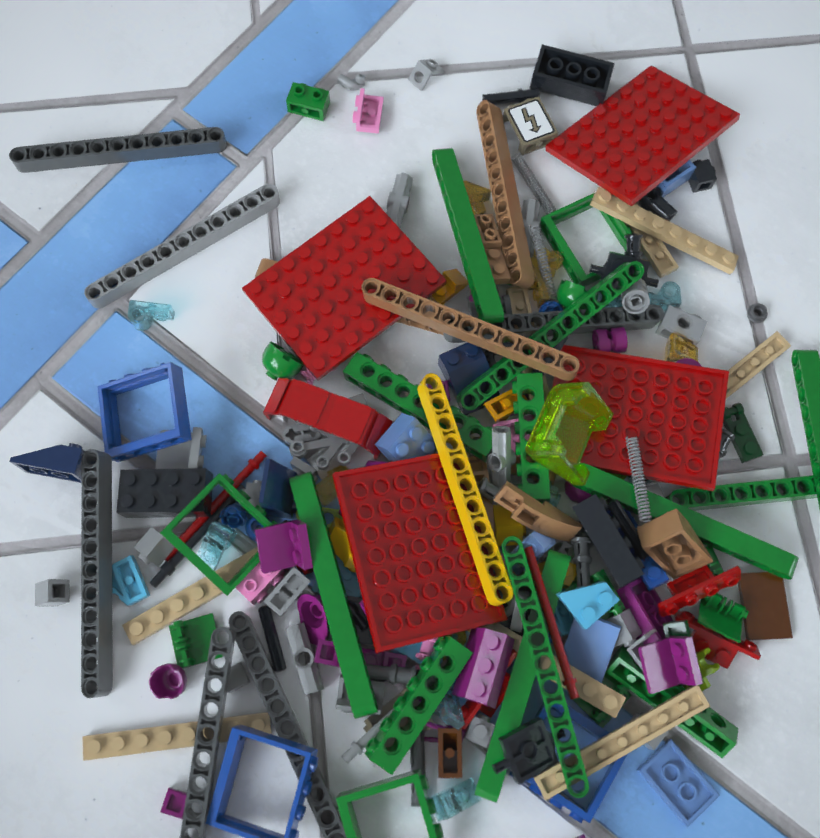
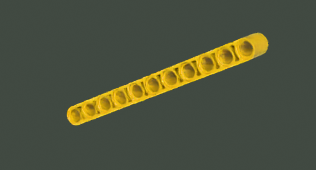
(462, 498)

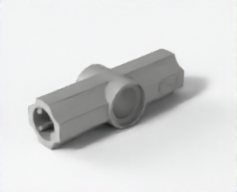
(399, 198)
(530, 215)
(501, 456)
(308, 673)

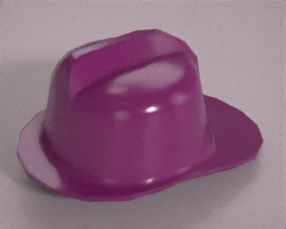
(313, 616)

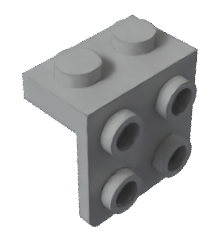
(183, 455)

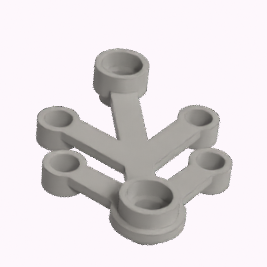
(334, 444)

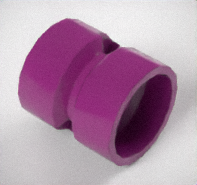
(612, 340)

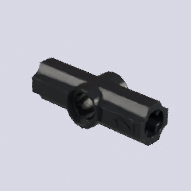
(657, 205)

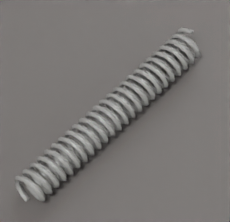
(545, 203)
(538, 259)
(635, 450)

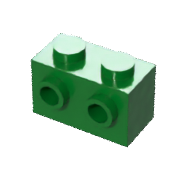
(308, 101)

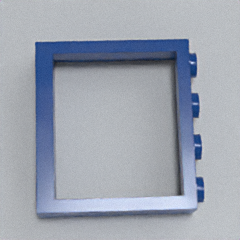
(110, 417)
(227, 774)
(560, 801)

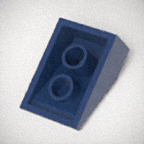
(461, 368)
(55, 462)
(276, 492)

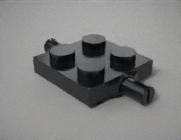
(615, 260)
(528, 750)

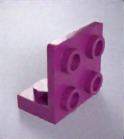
(283, 546)
(670, 663)

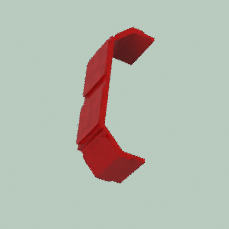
(328, 413)

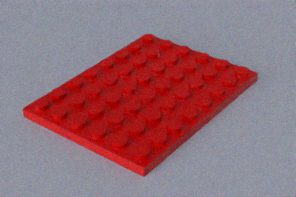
(642, 134)
(317, 289)
(663, 403)
(412, 553)

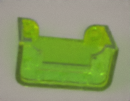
(565, 429)

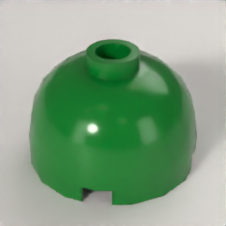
(570, 292)
(280, 363)

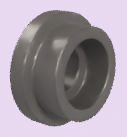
(760, 309)

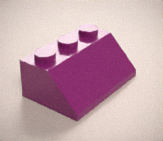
(644, 609)
(486, 668)

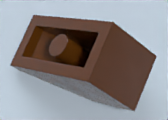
(449, 753)

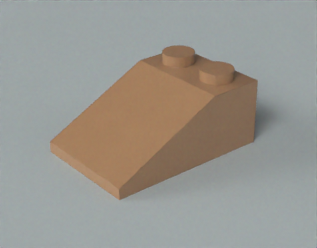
(673, 544)

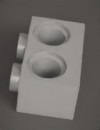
(287, 591)

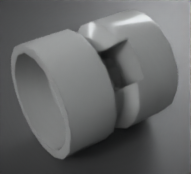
(636, 298)

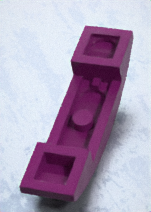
(327, 655)

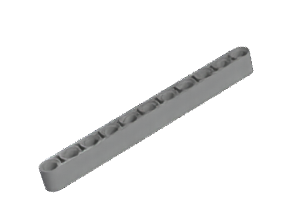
(174, 246)

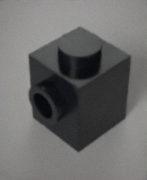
(703, 176)

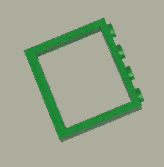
(558, 244)
(243, 499)
(427, 805)

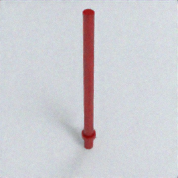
(189, 532)
(568, 681)

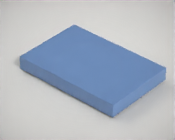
(591, 648)
(678, 782)

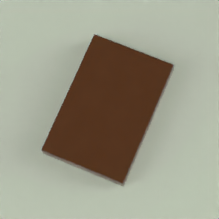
(767, 606)

